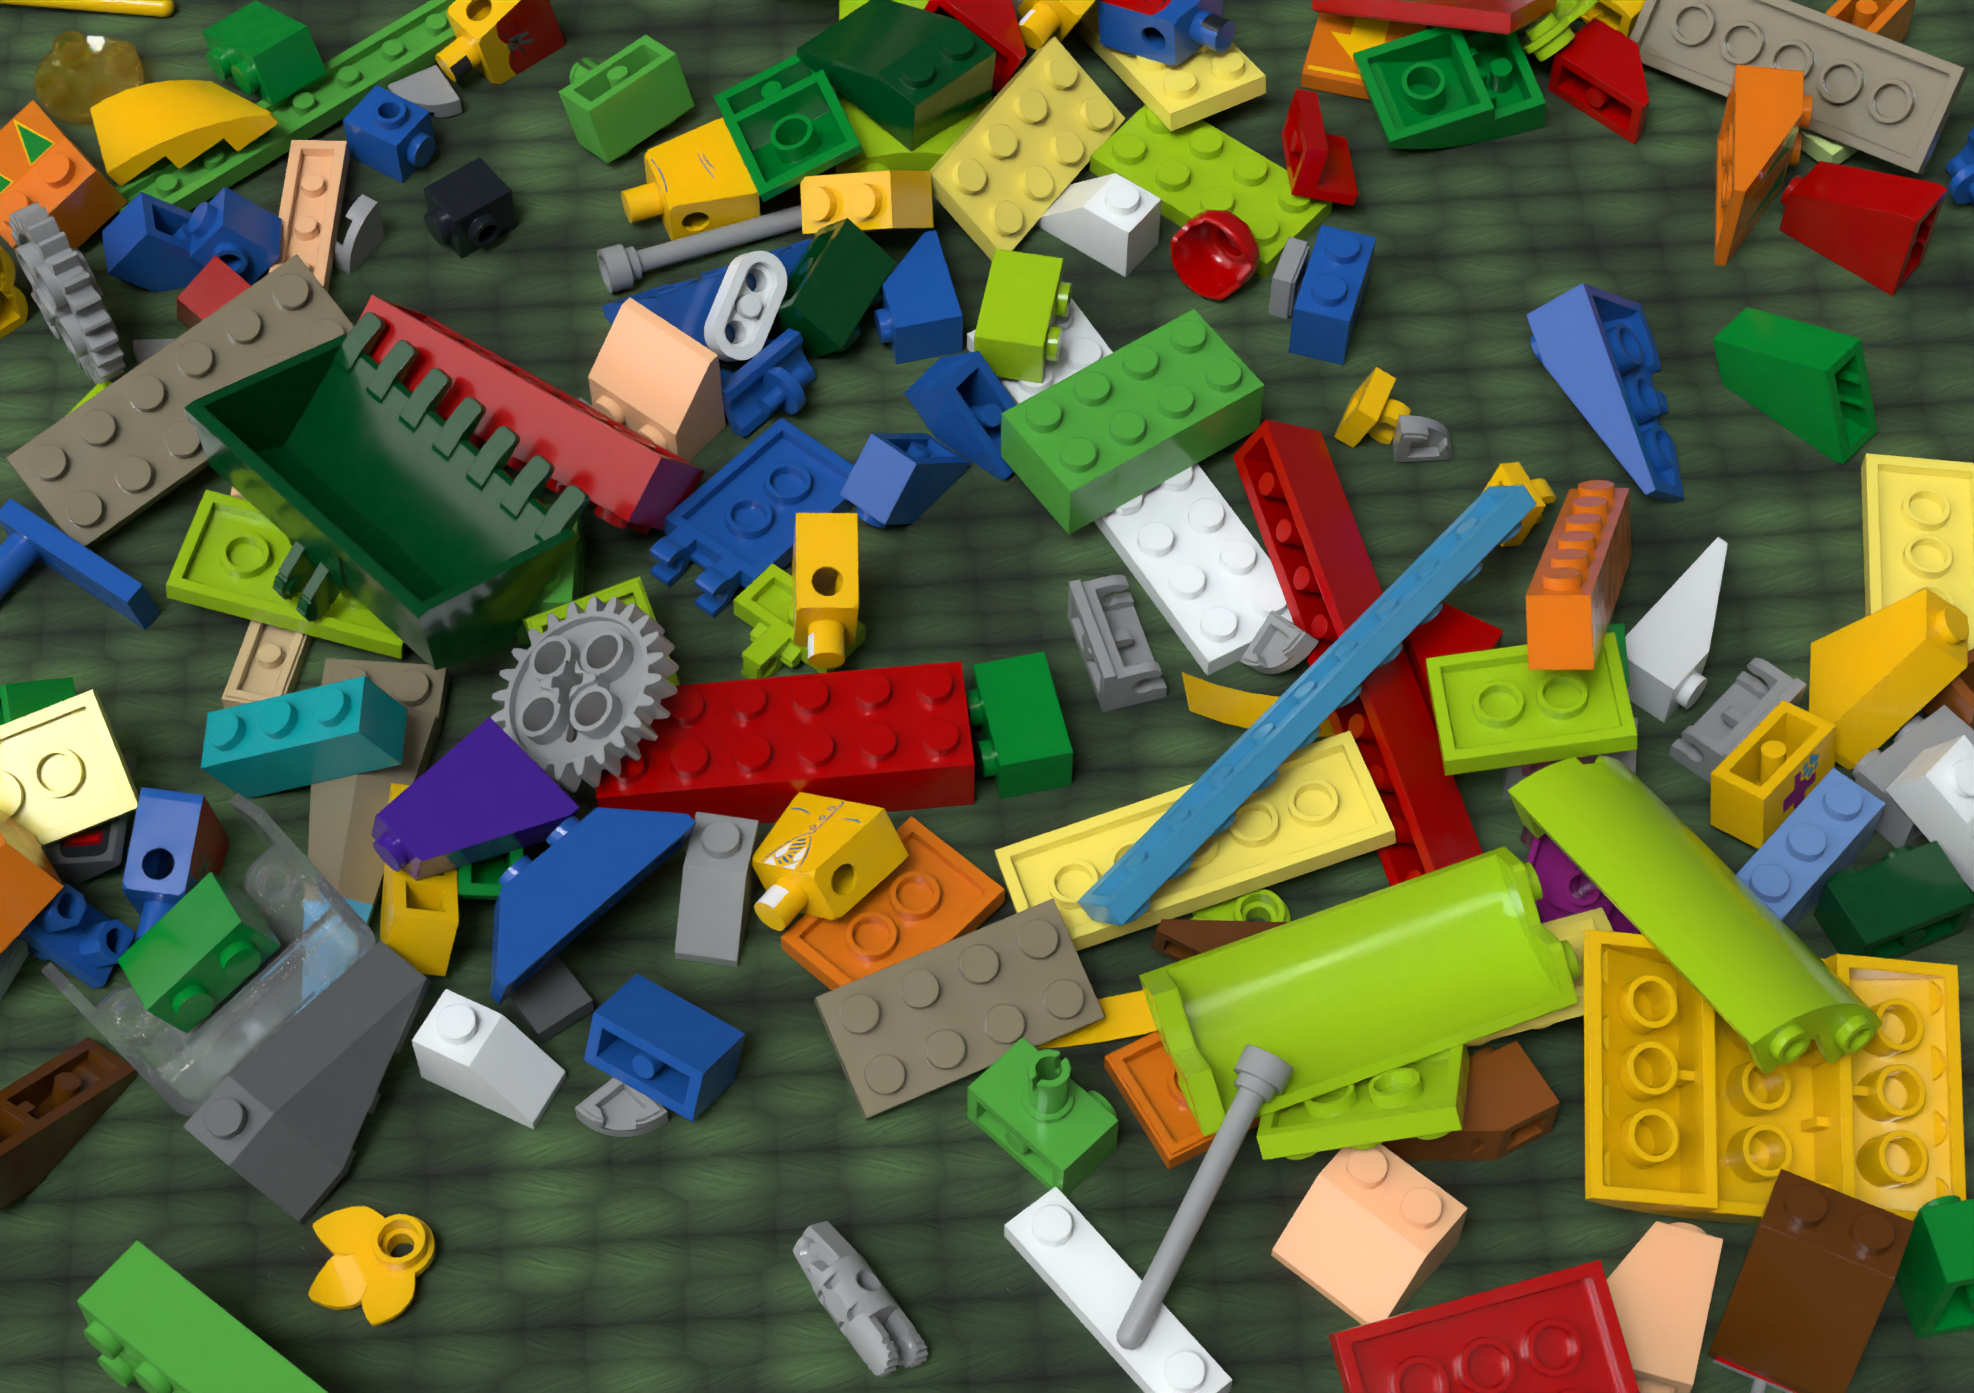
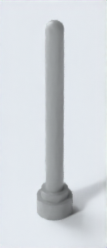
(625, 265)
(1257, 1080)

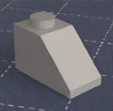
(717, 889)

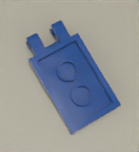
(748, 513)

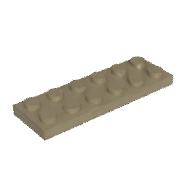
(1861, 83)
(134, 435)

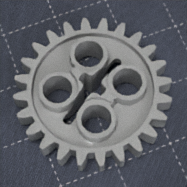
(67, 293)
(587, 690)

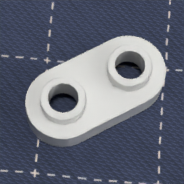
(746, 310)

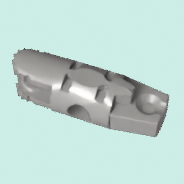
(858, 1301)

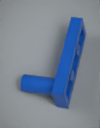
(36, 539)

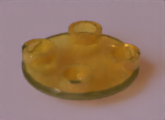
(84, 73)

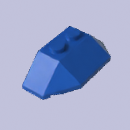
(575, 884)

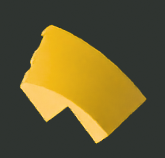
(172, 121)

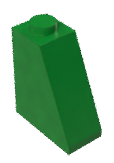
(1800, 378)

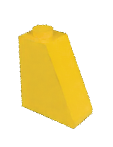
(1885, 670)

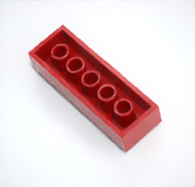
(620, 470)
(851, 736)

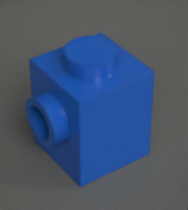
(390, 134)
(235, 232)

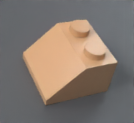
(658, 382)
(1370, 1232)

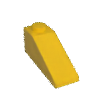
(419, 915)

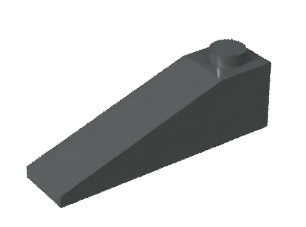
(304, 1093)

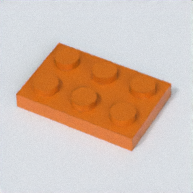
(912, 910)

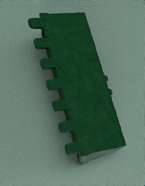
(390, 495)

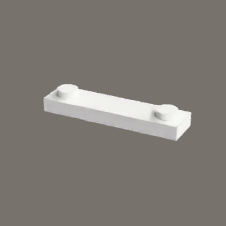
(1099, 1291)

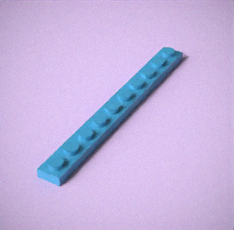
(1296, 716)

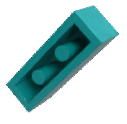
(304, 737)

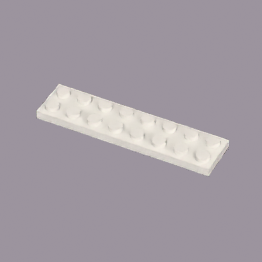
(1178, 536)

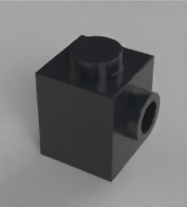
(469, 208)

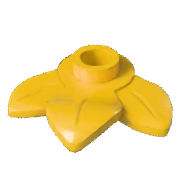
(363, 1263)

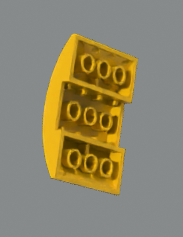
(1701, 1133)

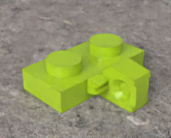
(769, 610)

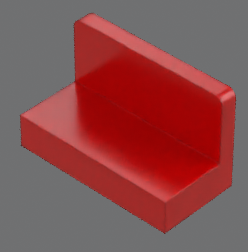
(1316, 161)

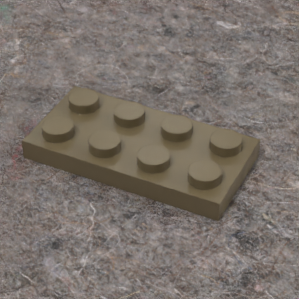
(958, 1008)

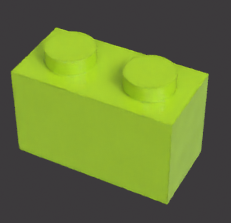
(1020, 314)

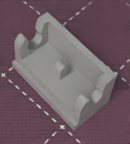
(1113, 643)
(1734, 717)

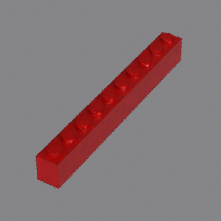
(1326, 589)

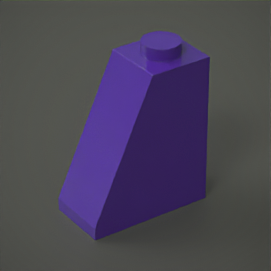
(470, 807)

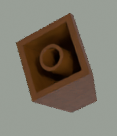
(1811, 1286)

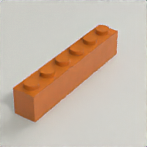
(1579, 578)

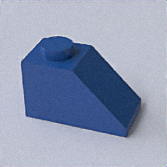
(151, 245)
(920, 306)
(964, 408)
(901, 477)

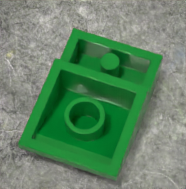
(1451, 88)
(787, 125)

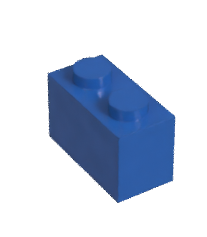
(1332, 294)
(664, 1047)

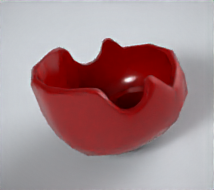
(1215, 253)

